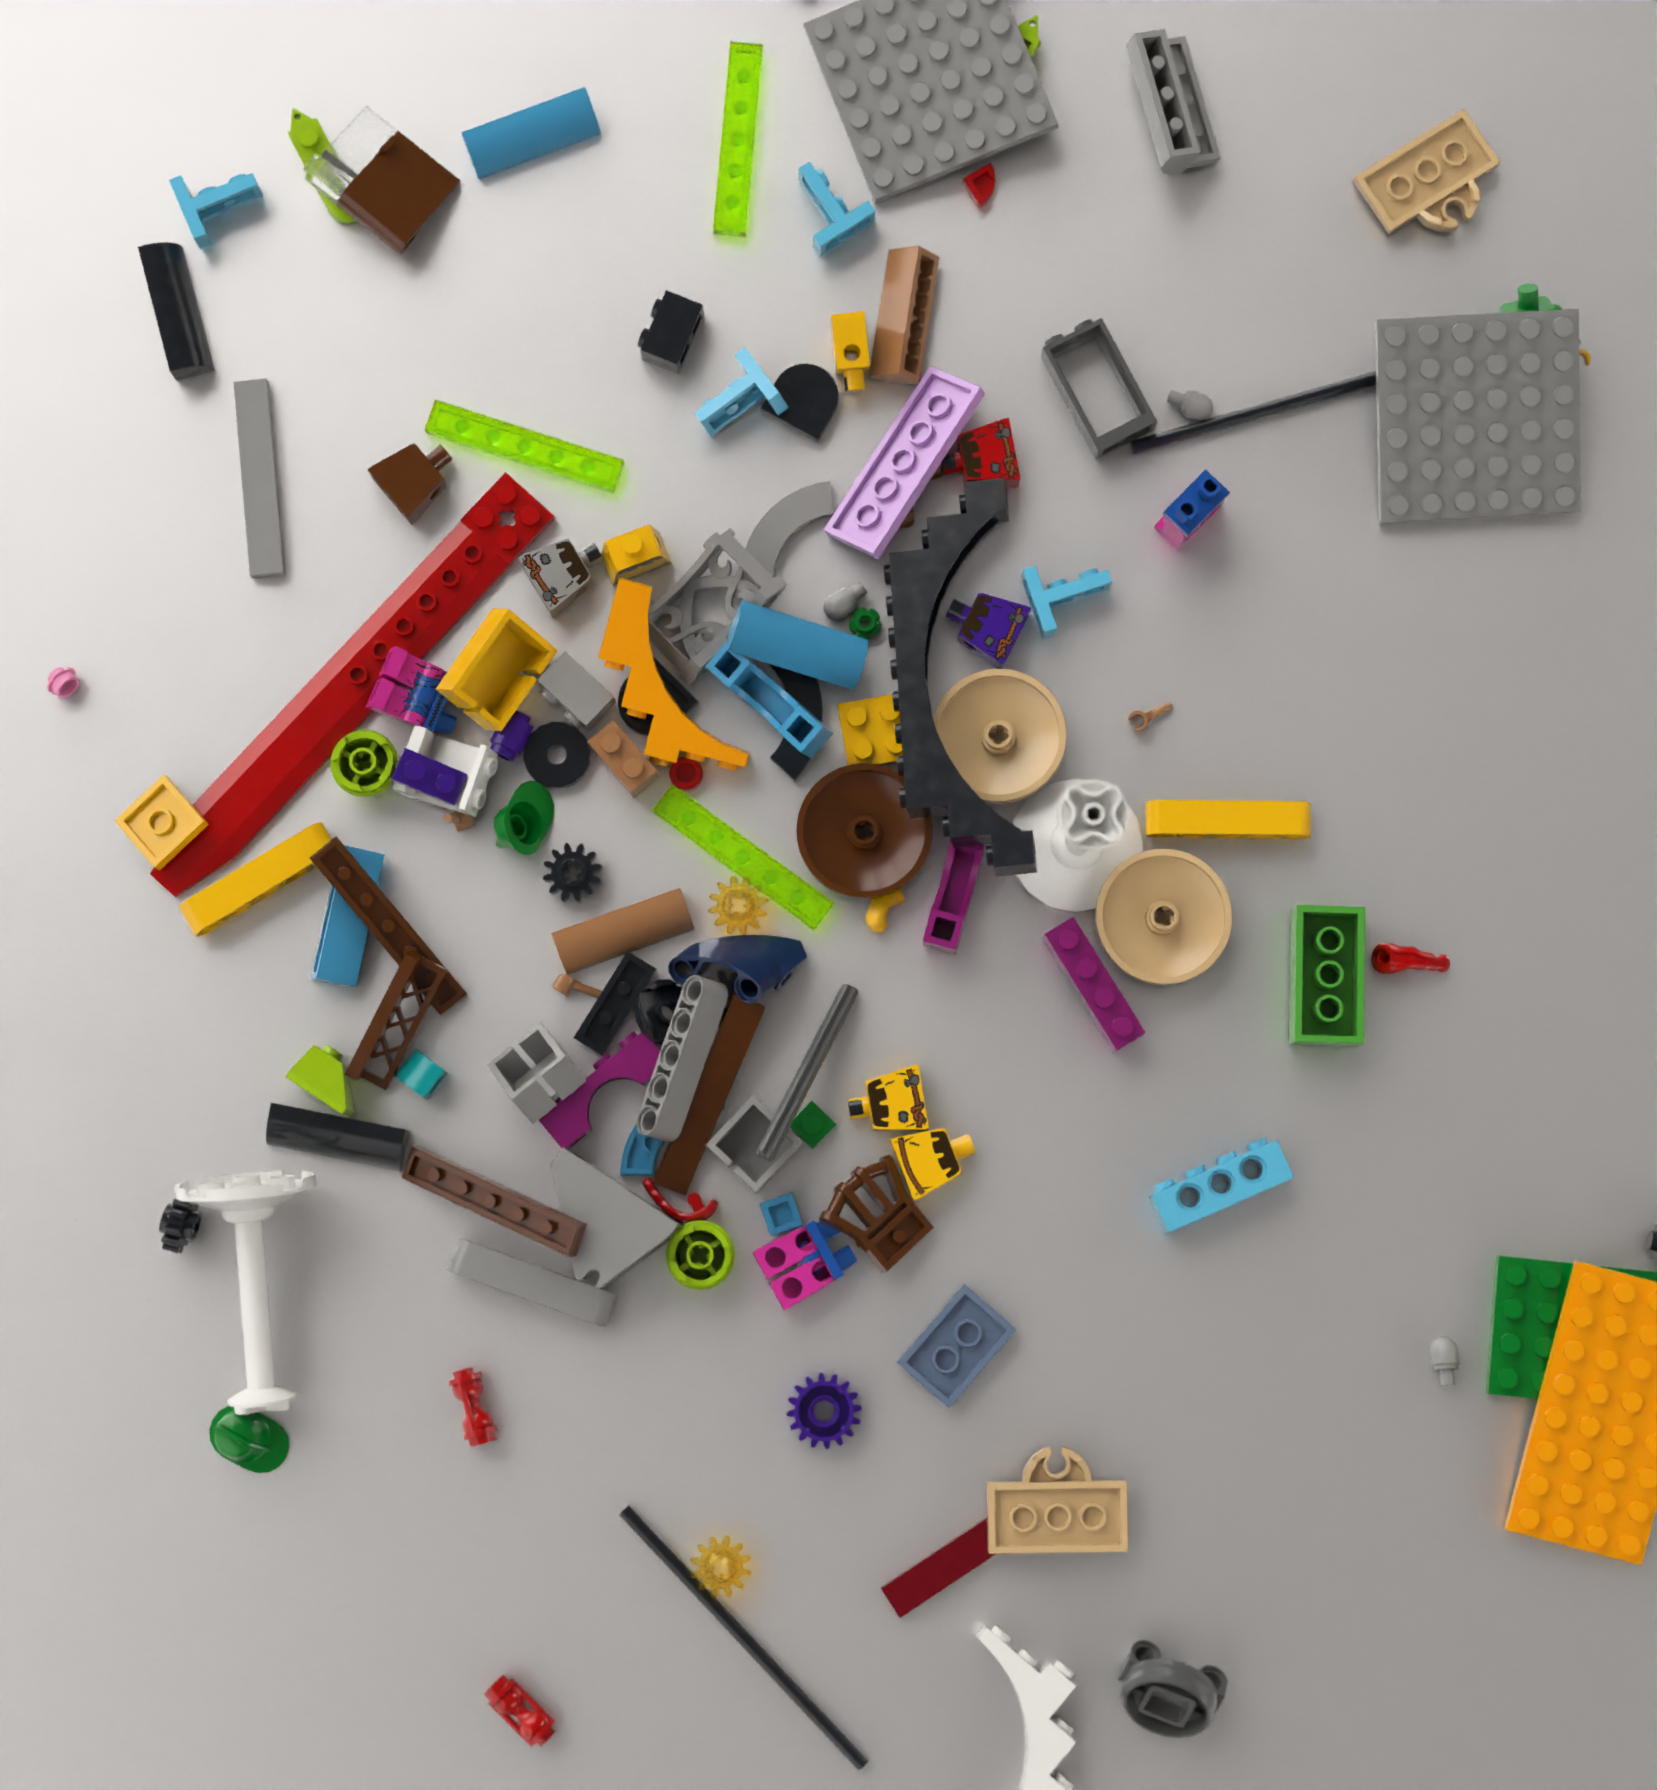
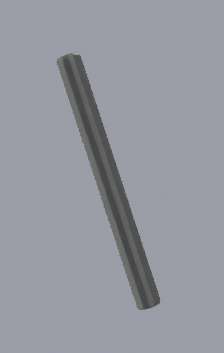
(807, 1072)

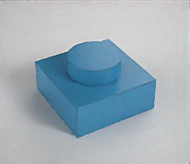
(781, 1214)

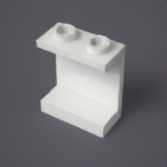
(475, 761)

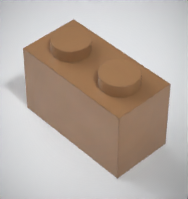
(623, 759)

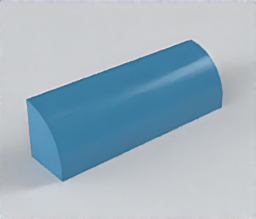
(531, 133)
(797, 645)
(343, 932)

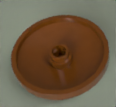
(858, 834)

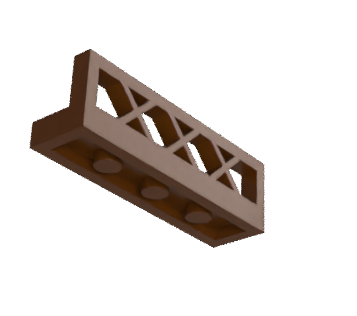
(384, 1015)

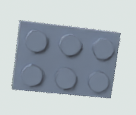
(956, 1346)

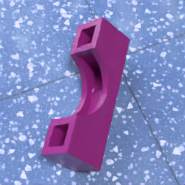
(953, 898)
(1098, 990)
(570, 1117)

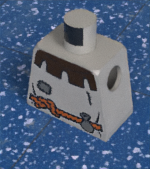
(560, 573)

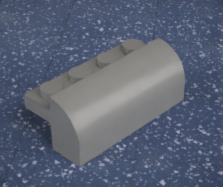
(1172, 101)

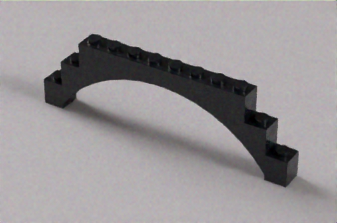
(918, 588)

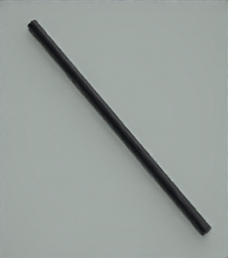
(1253, 412)
(744, 1639)

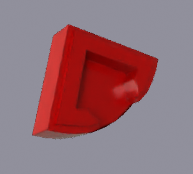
(980, 184)

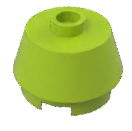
(363, 763)
(700, 1255)

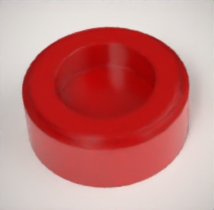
(686, 774)

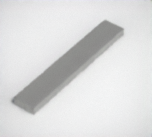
(259, 478)

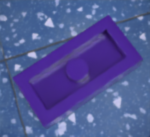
(428, 777)

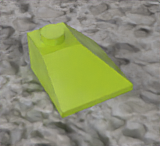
(323, 1076)

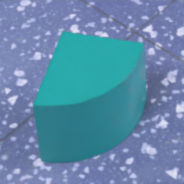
(421, 1074)

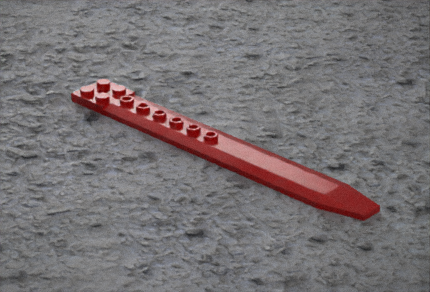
(336, 697)

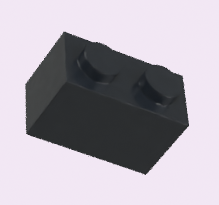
(671, 331)

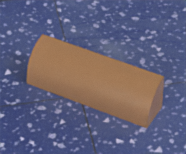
(904, 315)
(623, 931)

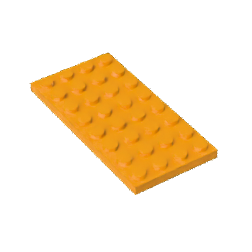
(1594, 1426)

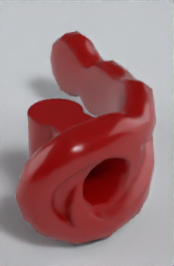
(1391, 959)
(694, 1201)

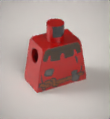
(985, 455)

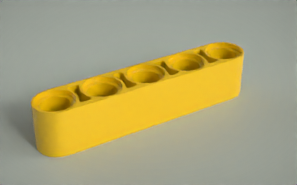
(1228, 819)
(254, 881)

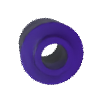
(513, 737)

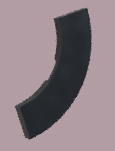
(806, 692)

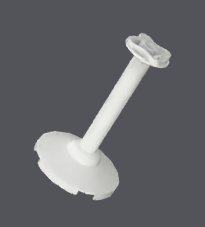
(1079, 840)
(247, 1202)

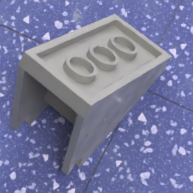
(620, 1223)

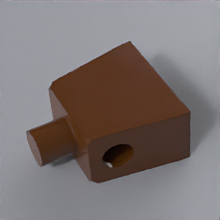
(412, 479)

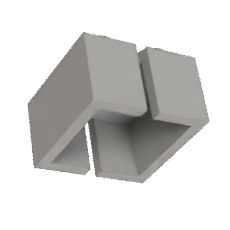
(539, 1087)
(740, 1139)

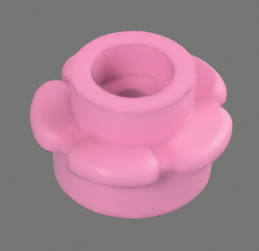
(63, 682)

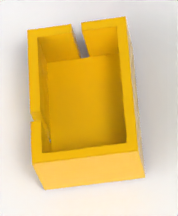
(488, 669)

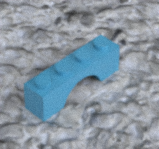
(770, 700)

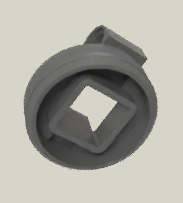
(1146, 1671)

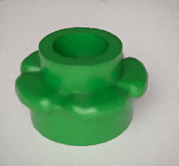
(861, 615)

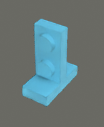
(212, 202)
(833, 208)
(740, 396)
(1059, 593)

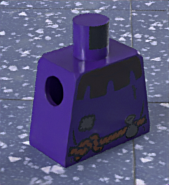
(989, 626)

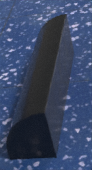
(176, 309)
(336, 1137)

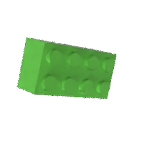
(1327, 975)

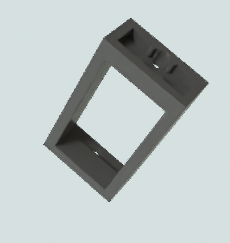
(1122, 435)

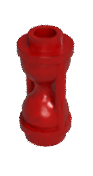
(477, 1423)
(507, 1698)

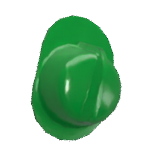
(525, 818)
(249, 1440)

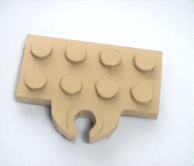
(1429, 176)
(1057, 1510)

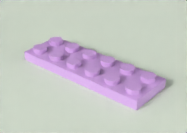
(904, 462)

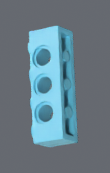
(1272, 1172)

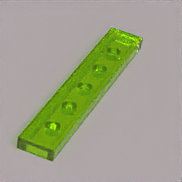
(737, 139)
(524, 446)
(743, 857)

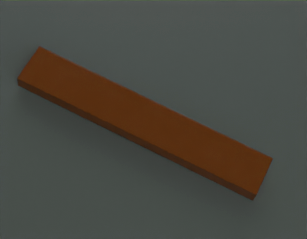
(382, 918)
(714, 1085)
(494, 1201)

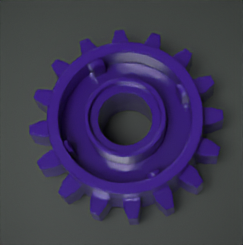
(843, 1410)

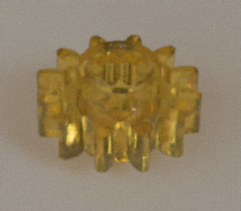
(739, 892)
(706, 1566)

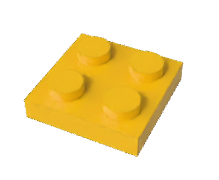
(870, 730)
(161, 822)

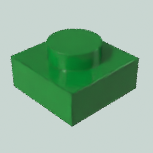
(812, 1125)

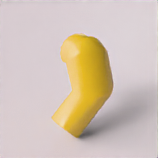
(879, 908)

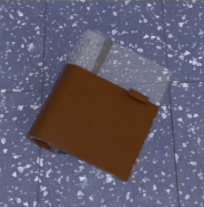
(381, 179)

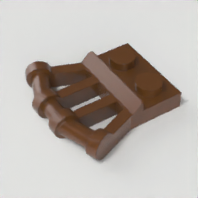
(894, 1230)

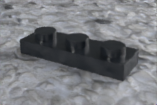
(614, 1003)

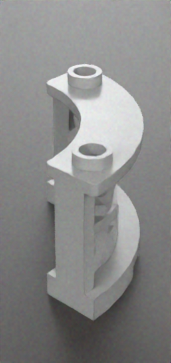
(697, 648)

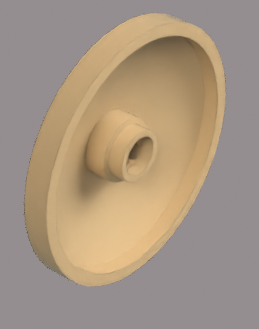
(1002, 733)
(1163, 916)

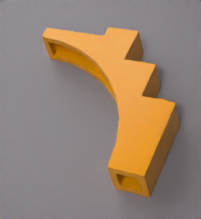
(671, 730)

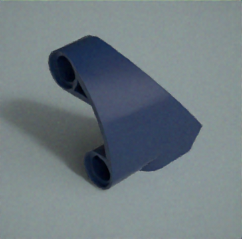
(760, 961)

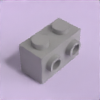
(576, 692)

